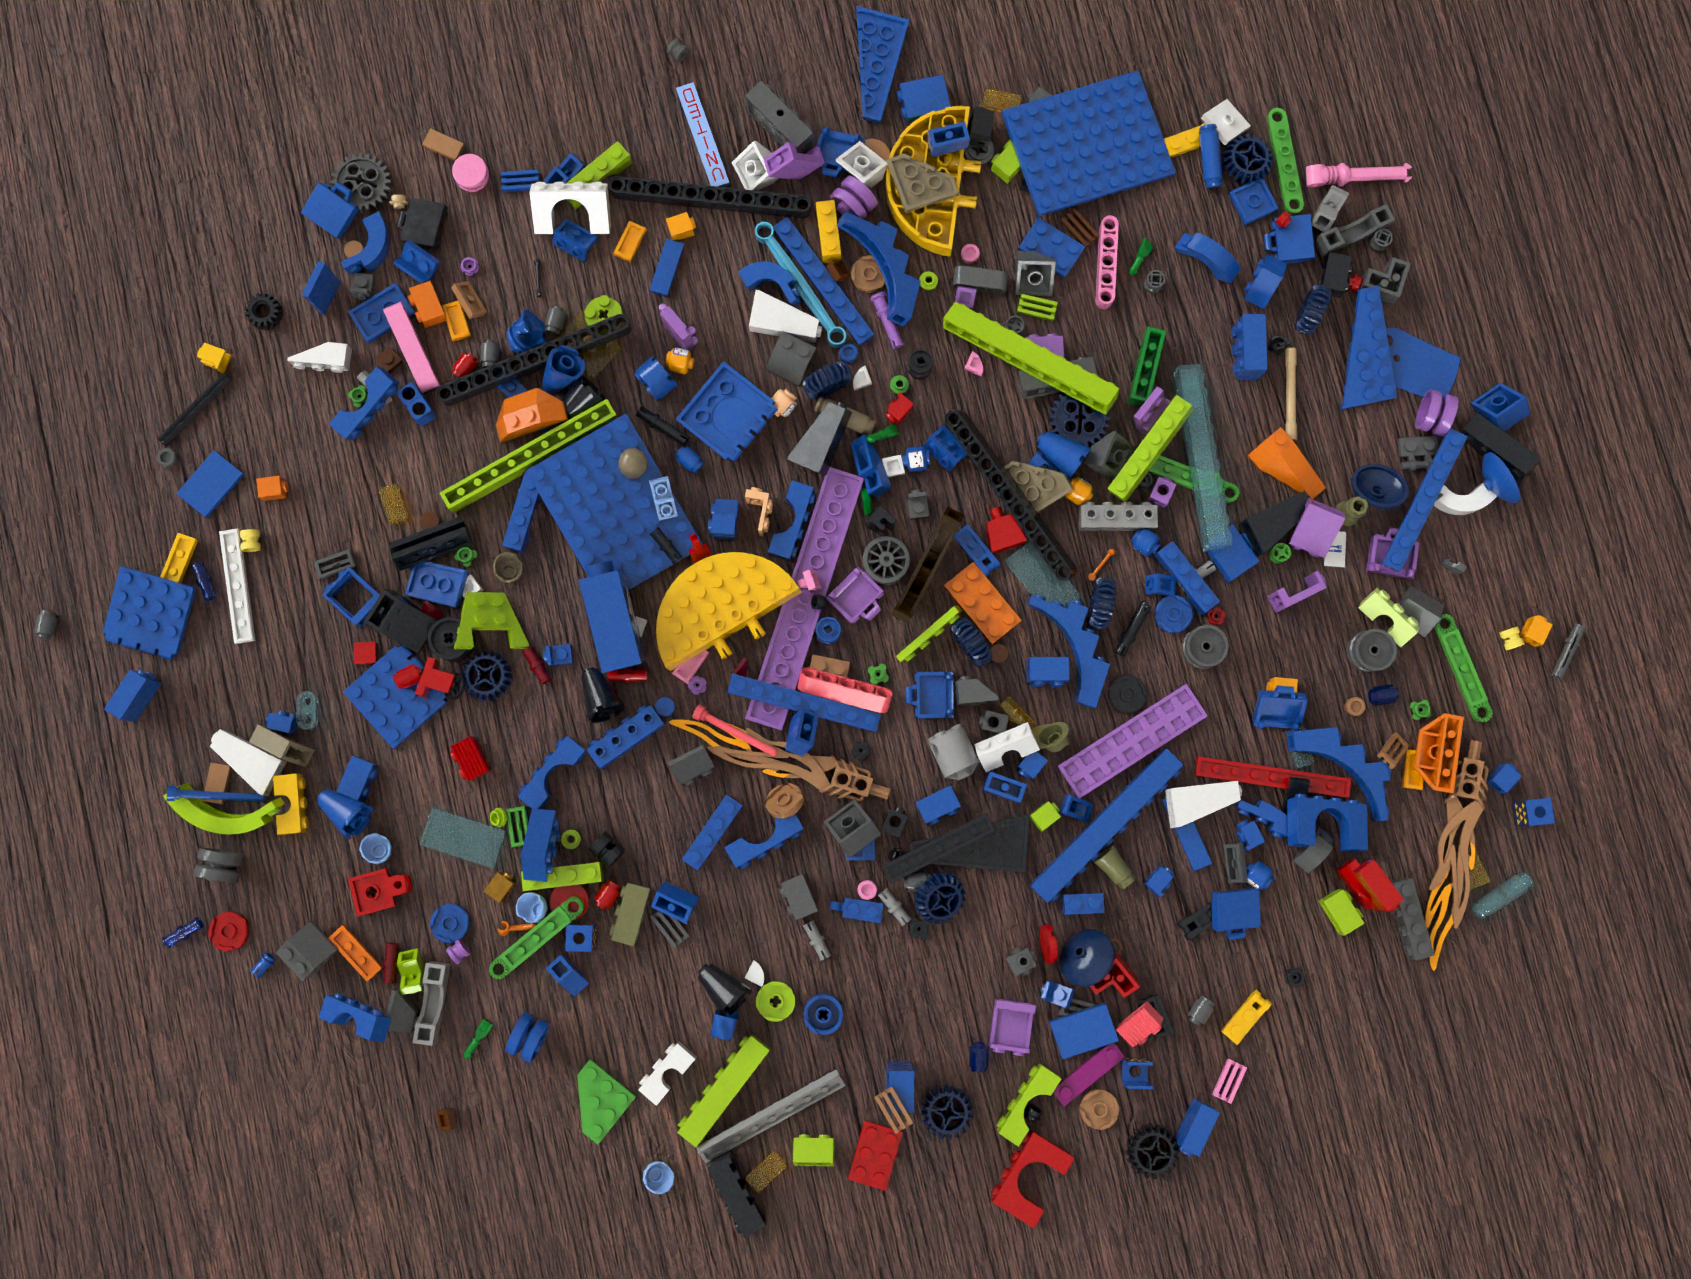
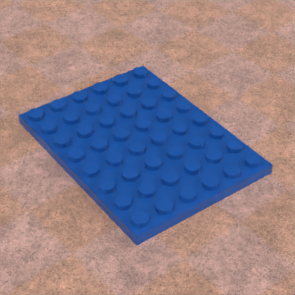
(1088, 143)
(605, 512)

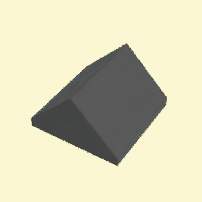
(1422, 608)

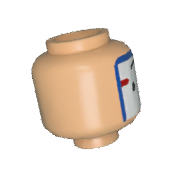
(784, 402)

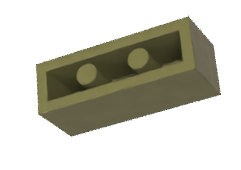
(630, 914)

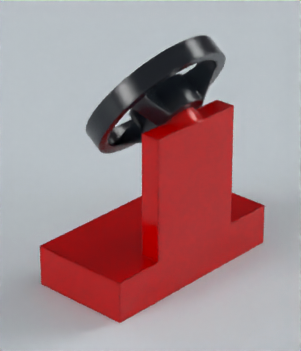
(440, 681)

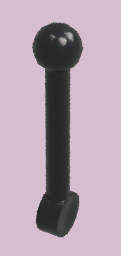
(537, 263)

